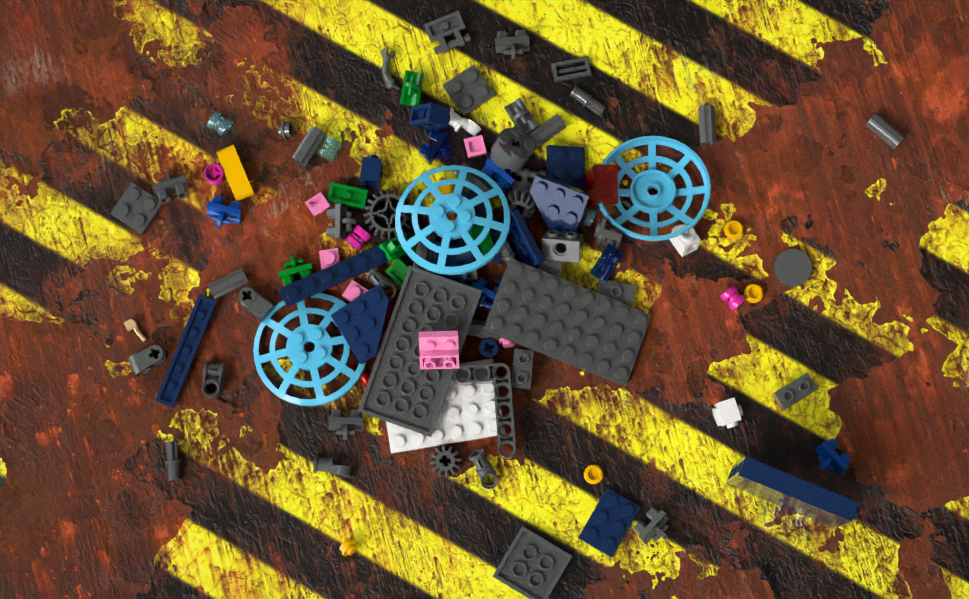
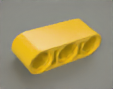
(235, 173)

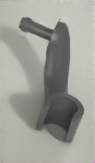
(389, 81)

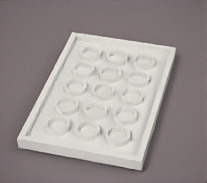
(464, 416)

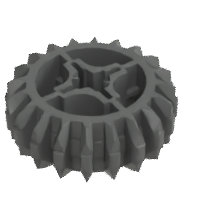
(380, 214)

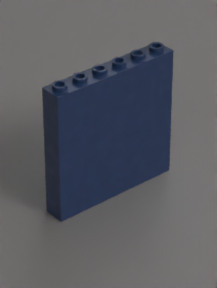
(792, 493)

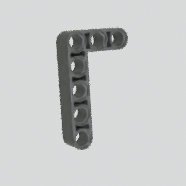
(498, 382)

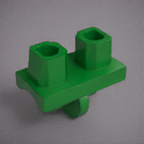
(411, 88)
(393, 248)
(287, 275)

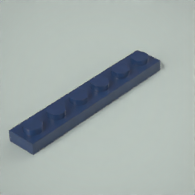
(332, 276)
(186, 351)

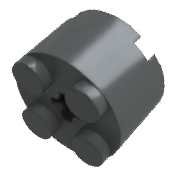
(512, 149)

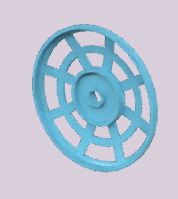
(661, 182)
(453, 229)
(306, 360)

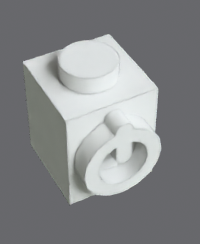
(685, 242)
(727, 413)

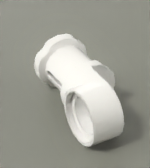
(457, 122)

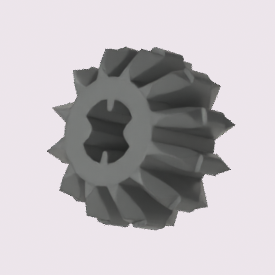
(521, 201)
(440, 466)

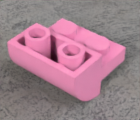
(439, 349)

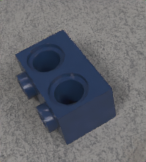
(429, 116)
(371, 171)

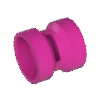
(214, 170)
(354, 241)
(733, 297)

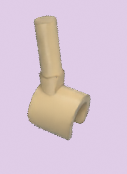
(130, 325)

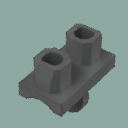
(512, 45)
(521, 116)
(171, 185)
(343, 222)
(345, 425)
(655, 528)

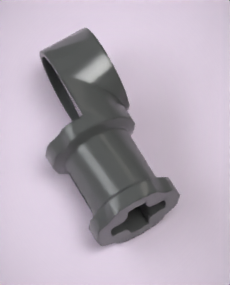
(384, 282)
(327, 465)
(483, 468)

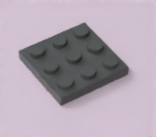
(532, 565)

